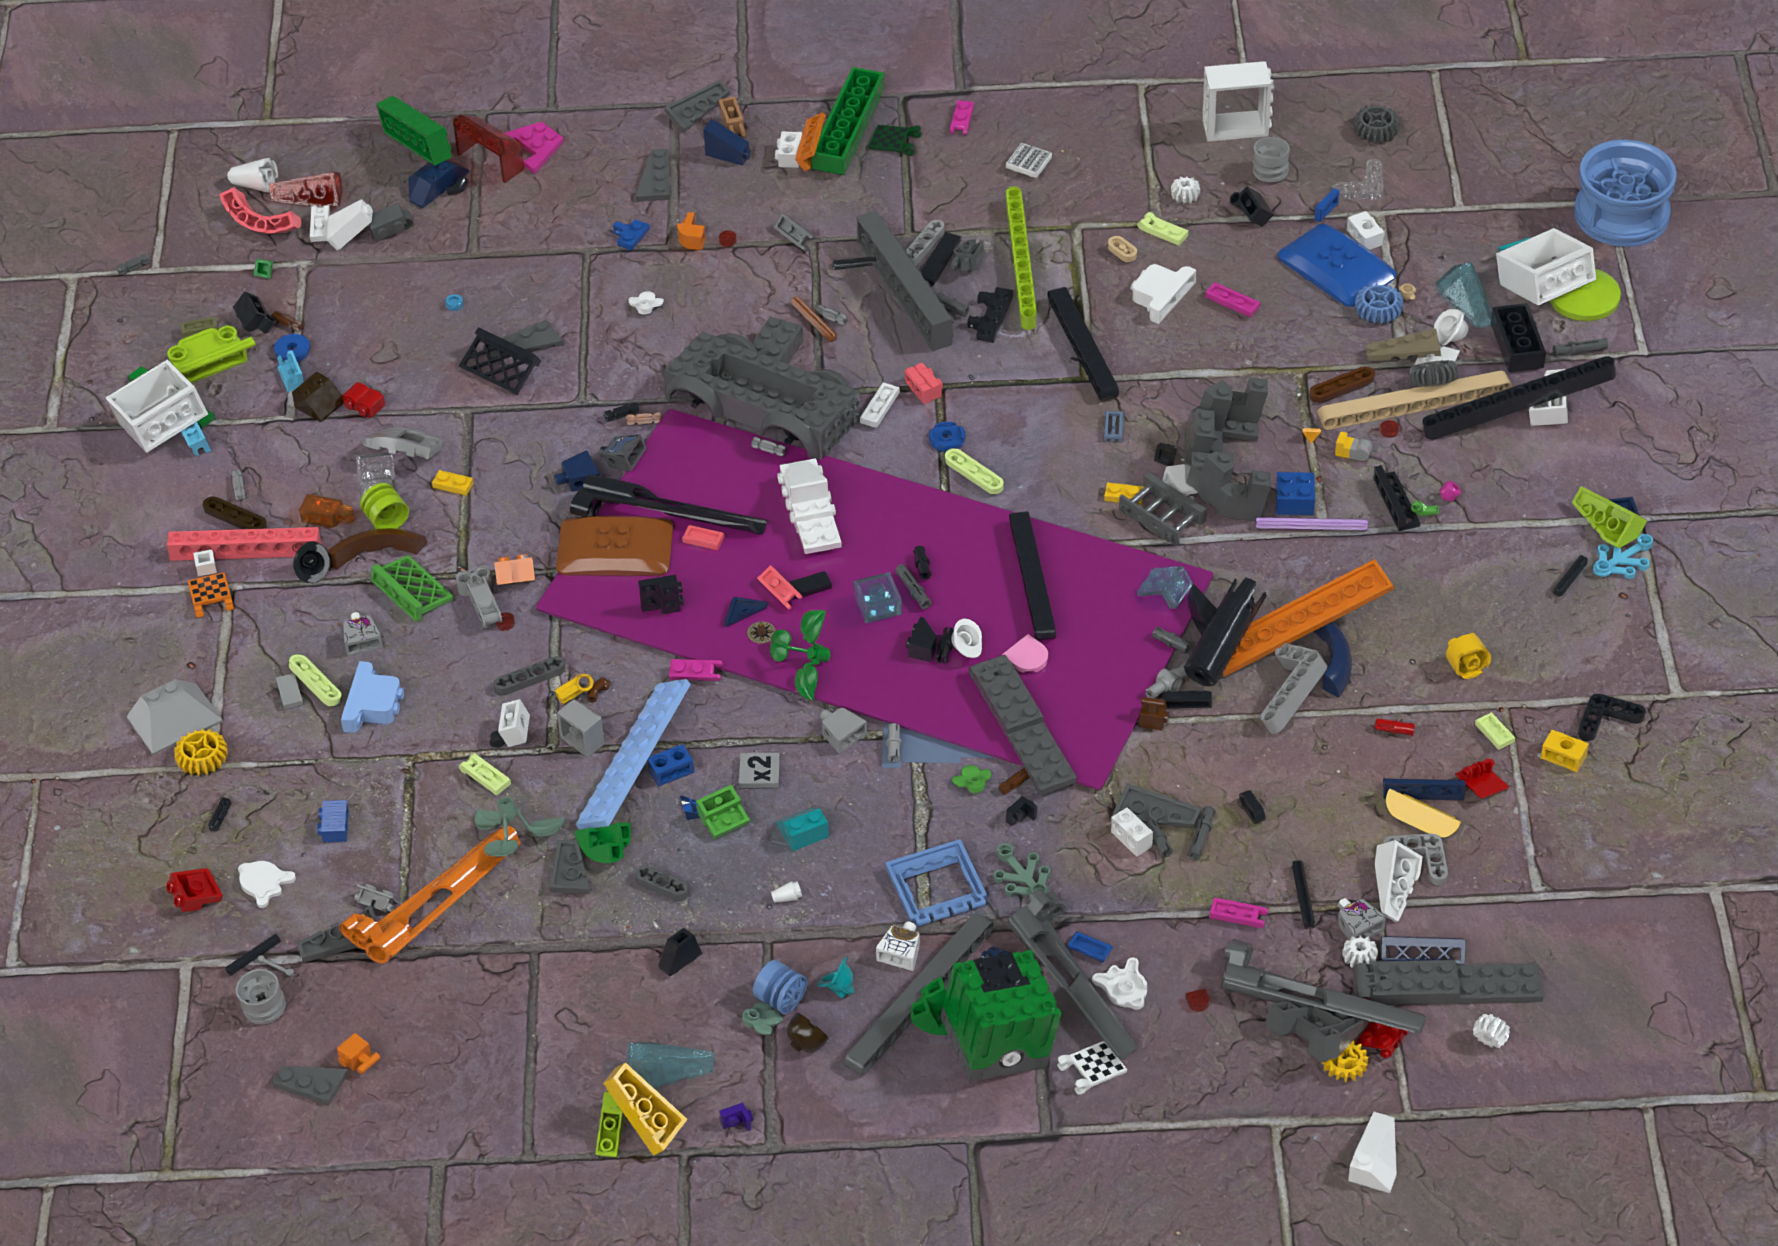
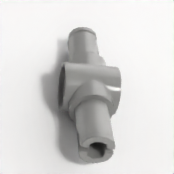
(1167, 681)

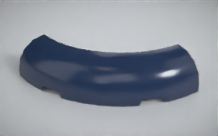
(1339, 671)

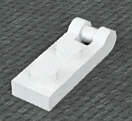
(319, 223)

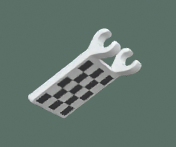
(1095, 1065)

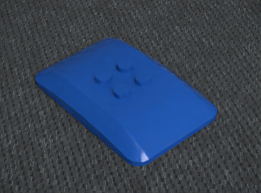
(1336, 263)

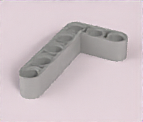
(1306, 669)

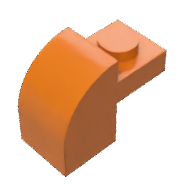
(690, 234)

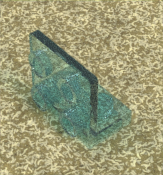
(1168, 581)

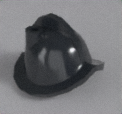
(311, 562)

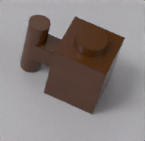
(1153, 713)

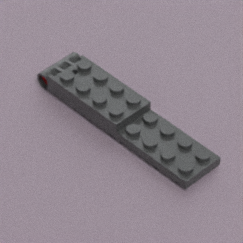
(1022, 723)
(1446, 982)

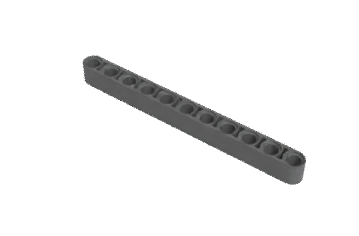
(898, 1015)

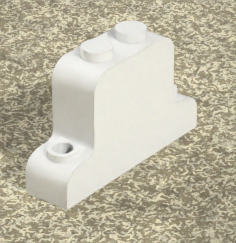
(1162, 289)

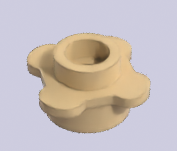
(1407, 291)

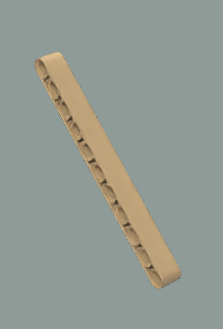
(1411, 400)

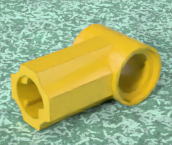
(572, 688)

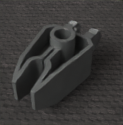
(968, 256)

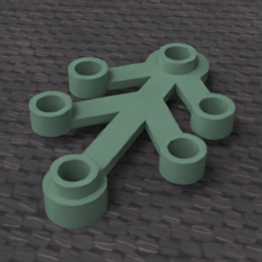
(1005, 854)

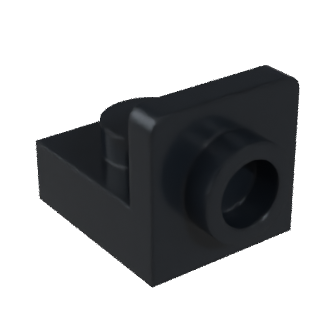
(1019, 809)

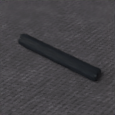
(1303, 894)

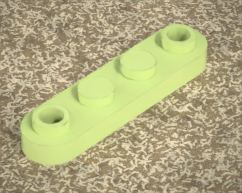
(974, 471)
(314, 680)

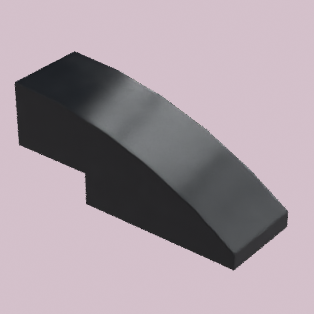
(1200, 608)

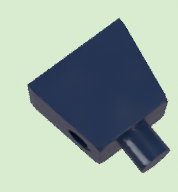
(576, 470)

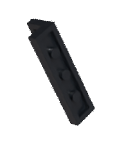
(1391, 501)

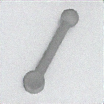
(289, 972)

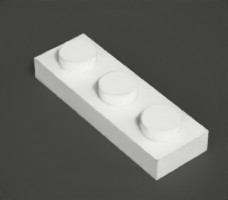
(879, 405)

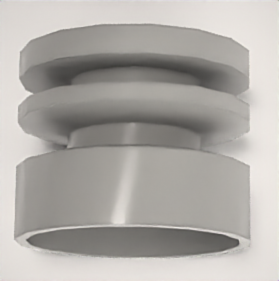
(1271, 159)
(260, 996)

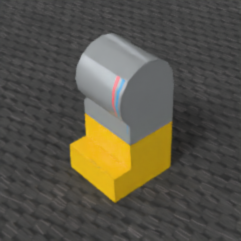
(1352, 447)

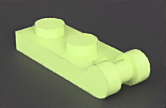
(1162, 229)
(485, 774)

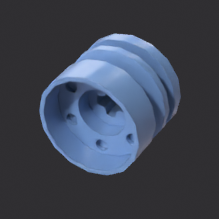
(779, 986)

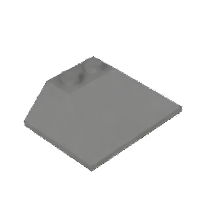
(171, 712)

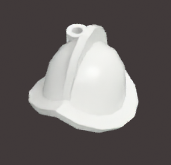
(1451, 326)

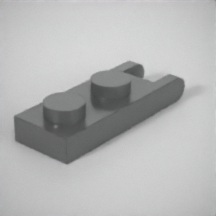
(793, 231)

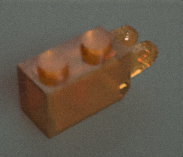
(325, 511)

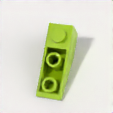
(610, 1127)

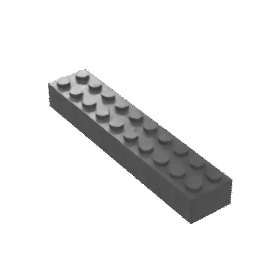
(905, 281)

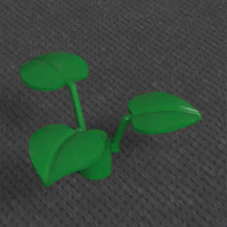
(810, 626)

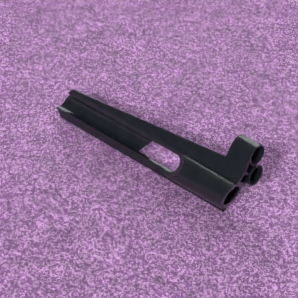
(613, 491)

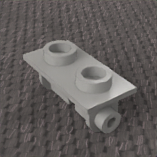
(383, 899)

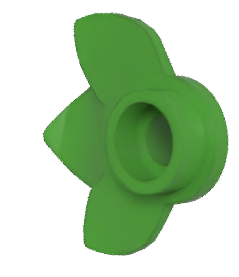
(972, 778)

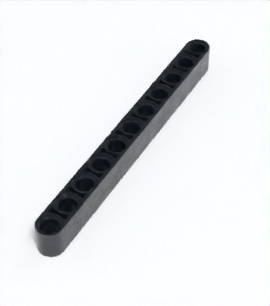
(1519, 397)

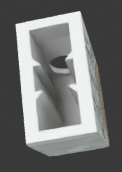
(899, 946)

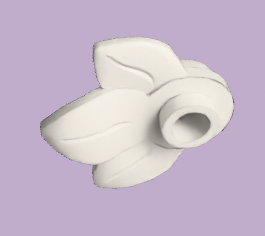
(645, 302)

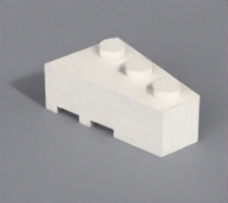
(1550, 412)

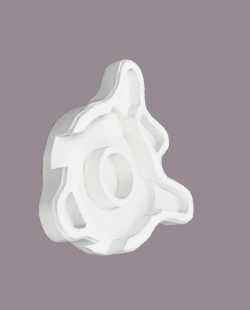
(263, 880)
(1123, 986)

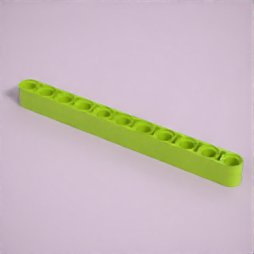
(1021, 258)

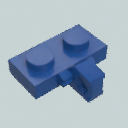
(630, 234)

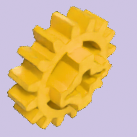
(1348, 1064)

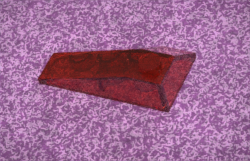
(309, 190)

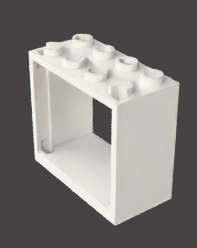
(1237, 124)
(1532, 271)

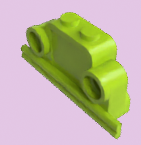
(209, 353)

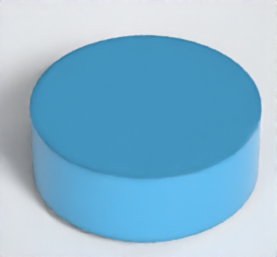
(454, 302)

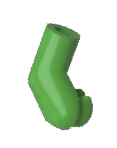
(1424, 510)

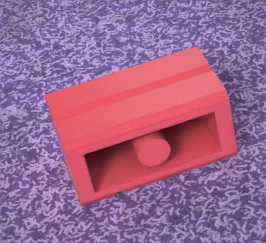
(923, 383)

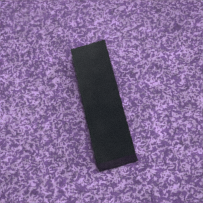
(940, 257)

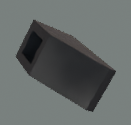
(923, 641)
(679, 952)

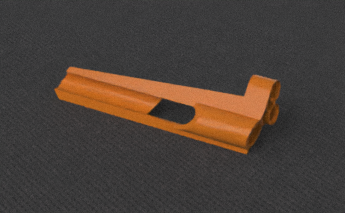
(393, 932)

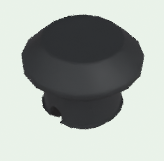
(496, 740)

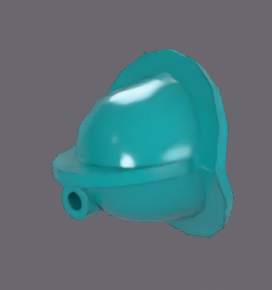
(839, 981)

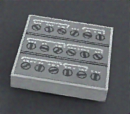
(1029, 160)

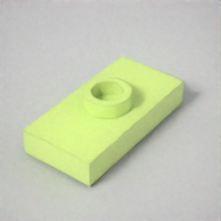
(1495, 731)

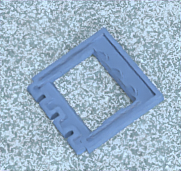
(929, 860)

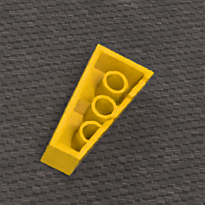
(645, 1108)

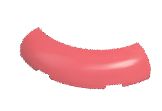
(240, 210)

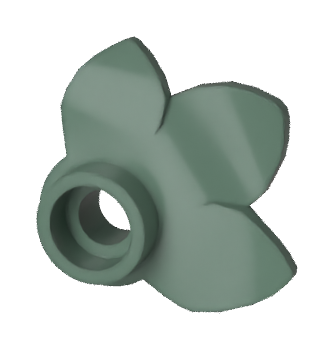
(761, 1018)

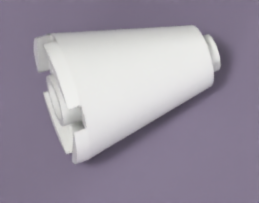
(254, 175)

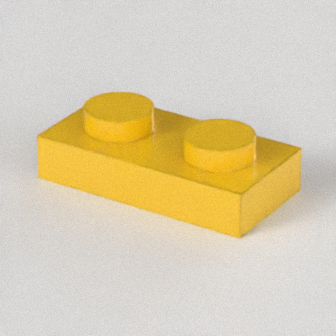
(452, 482)
(1114, 491)

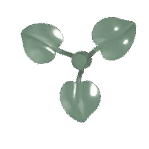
(490, 819)

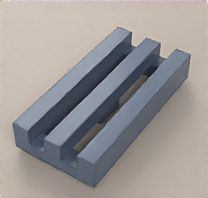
(1113, 436)

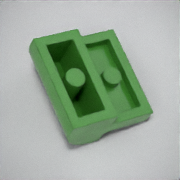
(722, 812)

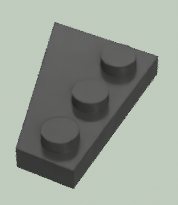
(311, 1082)

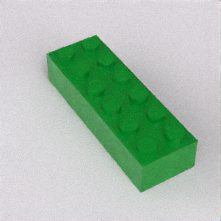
(414, 130)

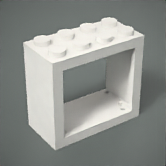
(157, 406)

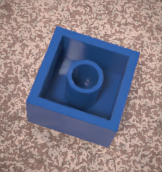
(1295, 493)

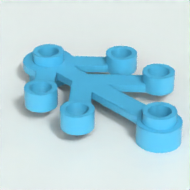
(1605, 568)

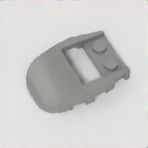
(392, 439)

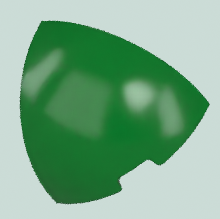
(604, 843)
(928, 1009)

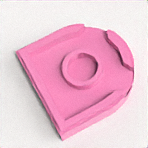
(1028, 655)

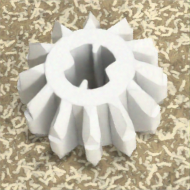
(1185, 190)
(1359, 951)
(1491, 1030)

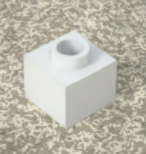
(205, 562)

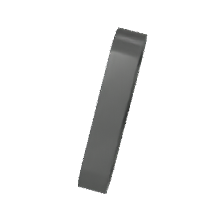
(656, 876)

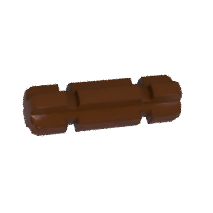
(287, 321)
(1013, 781)

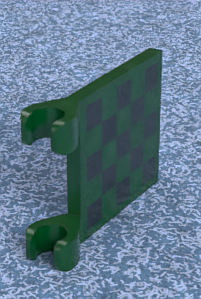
(894, 138)

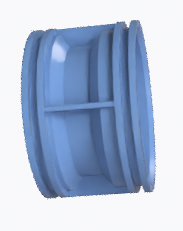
(1625, 193)

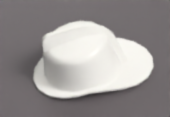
(967, 638)

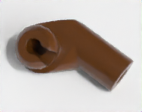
(593, 692)

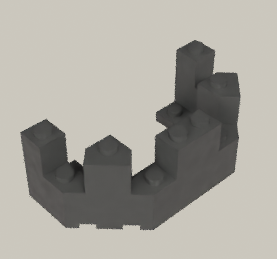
(1208, 467)

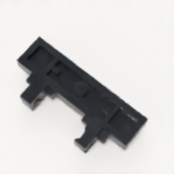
(991, 322)

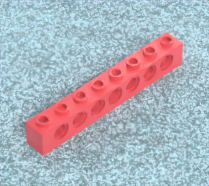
(240, 543)

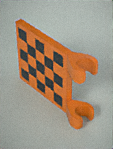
(210, 590)

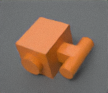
(356, 1054)

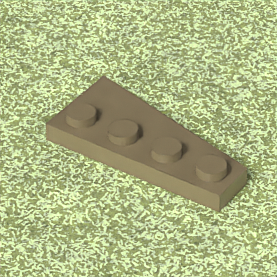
(1402, 347)

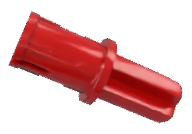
(1395, 726)

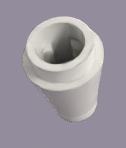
(787, 892)

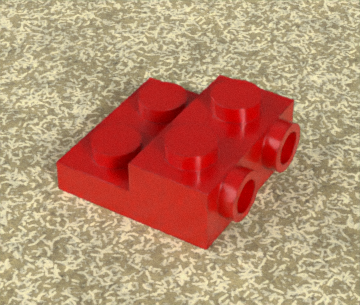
(193, 889)

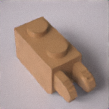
(732, 116)

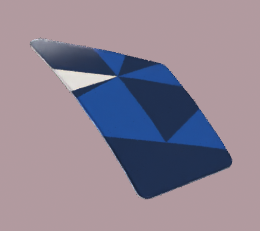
(689, 807)

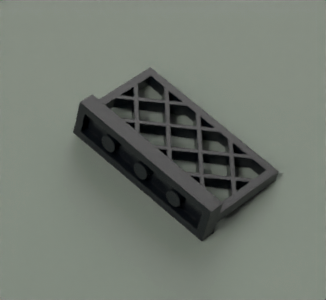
(509, 350)

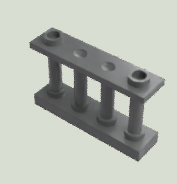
(1164, 494)

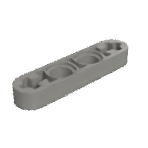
(928, 231)

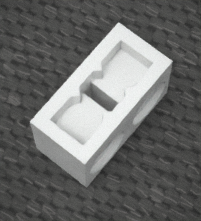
(788, 148)
(1131, 832)

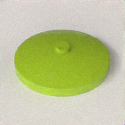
(1590, 301)

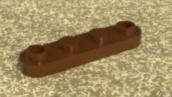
(1342, 384)

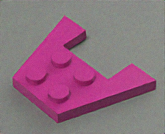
(539, 141)

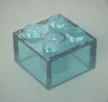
(877, 597)

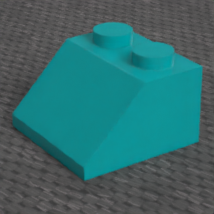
(804, 828)

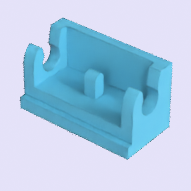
(290, 372)
(195, 438)

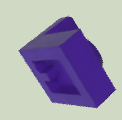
(734, 1115)

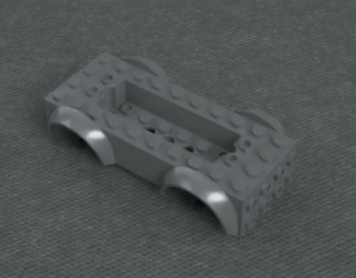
(764, 392)

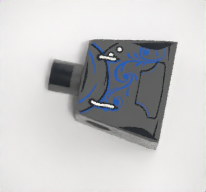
(623, 451)

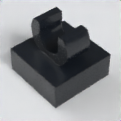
(1165, 454)

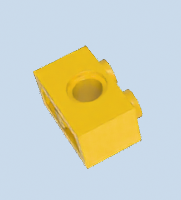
(1564, 750)

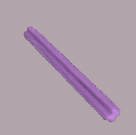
(1311, 523)

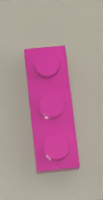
(1232, 299)

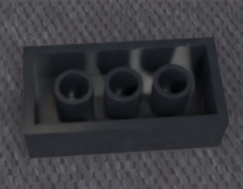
(1518, 337)

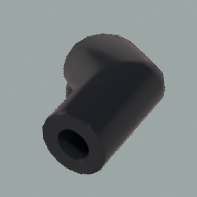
(459, 186)

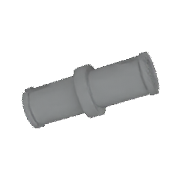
(894, 742)

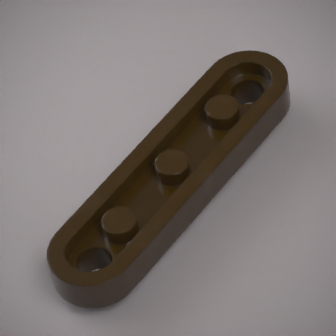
(233, 514)

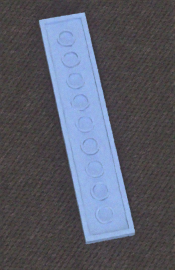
(633, 754)

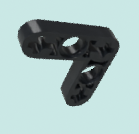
(1601, 710)

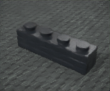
(1188, 699)

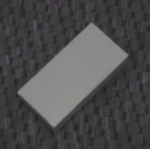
(289, 691)

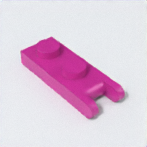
(962, 116)
(694, 670)
(1237, 912)

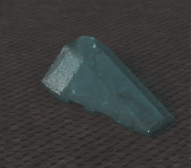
(1465, 291)
(667, 1063)

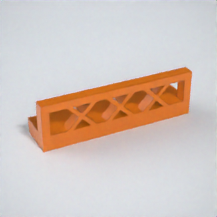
(809, 140)

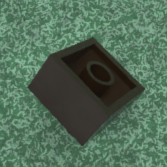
(317, 397)

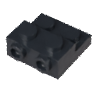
(661, 594)

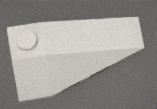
(1395, 874)
(1376, 1155)

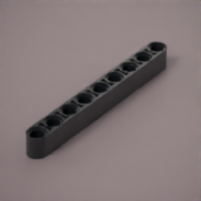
(1083, 343)
(1032, 576)

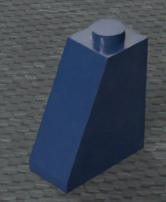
(725, 144)

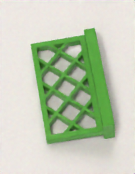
(399, 592)

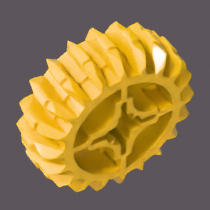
(202, 756)

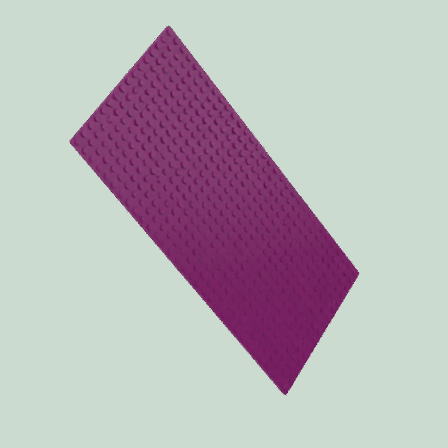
(1101, 624)

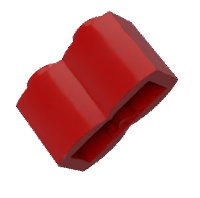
(363, 400)

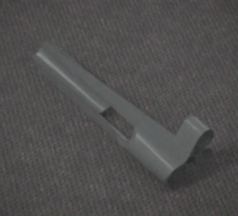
(1037, 934)
(1265, 985)

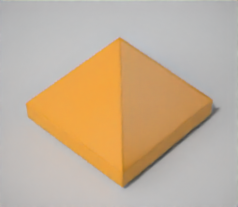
(1311, 433)

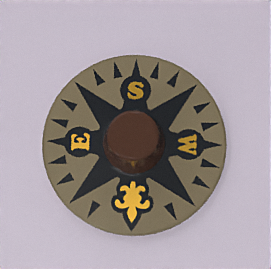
(760, 632)

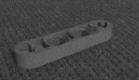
(528, 673)

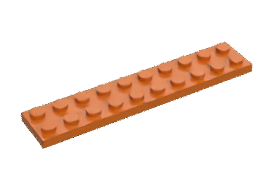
(1310, 613)

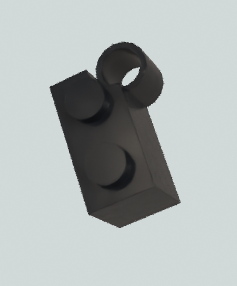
(1253, 205)
(253, 314)

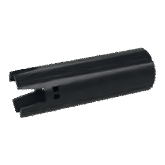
(1223, 633)

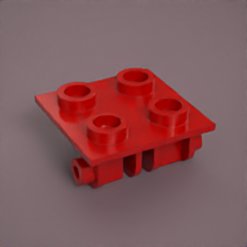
(1482, 779)
(1382, 1037)

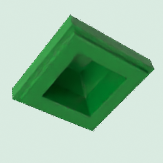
(263, 268)

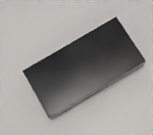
(812, 584)

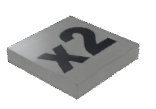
(759, 770)

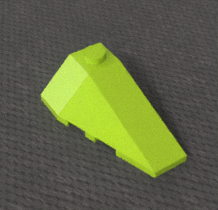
(1610, 520)

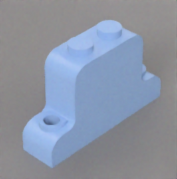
(371, 699)

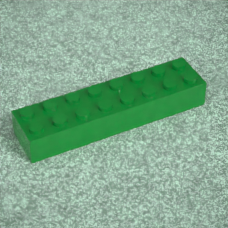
(848, 120)

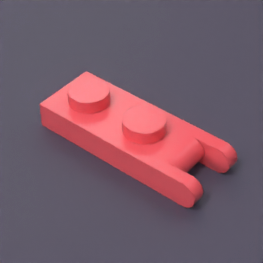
(778, 586)

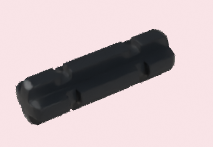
(621, 411)
(219, 814)

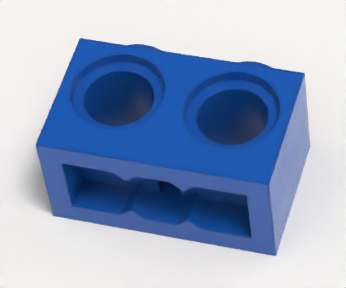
(670, 765)

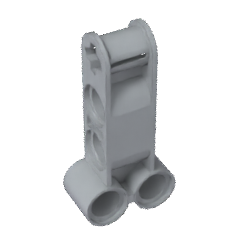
(477, 587)

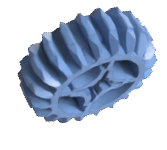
(1374, 303)

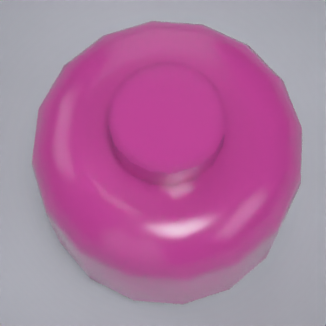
(1450, 491)

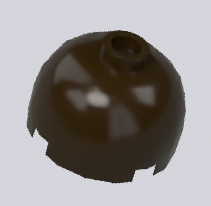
(805, 1035)

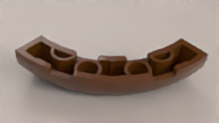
(374, 540)

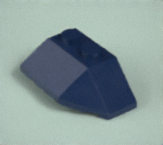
(432, 181)

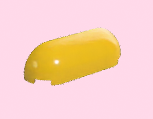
(1421, 814)

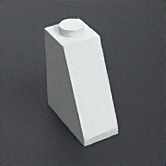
(348, 223)

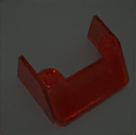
(474, 130)

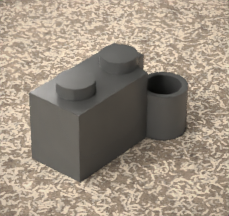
(390, 221)

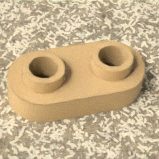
(1122, 248)

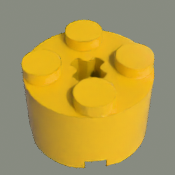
(1467, 655)

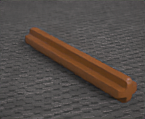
(813, 318)

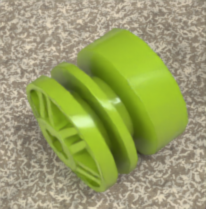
(384, 506)

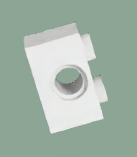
(1365, 230)
(514, 723)

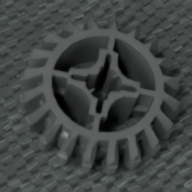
(1376, 123)
(1434, 373)

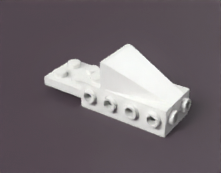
(809, 505)

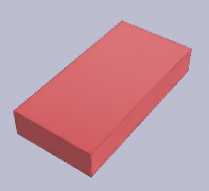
(703, 537)

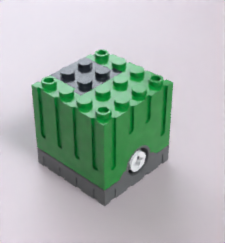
(1000, 1015)

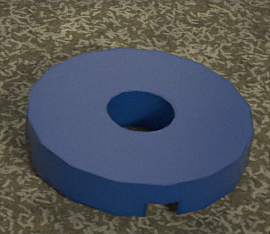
(295, 341)
(946, 428)

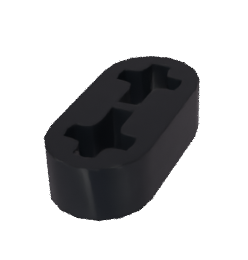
(1252, 806)

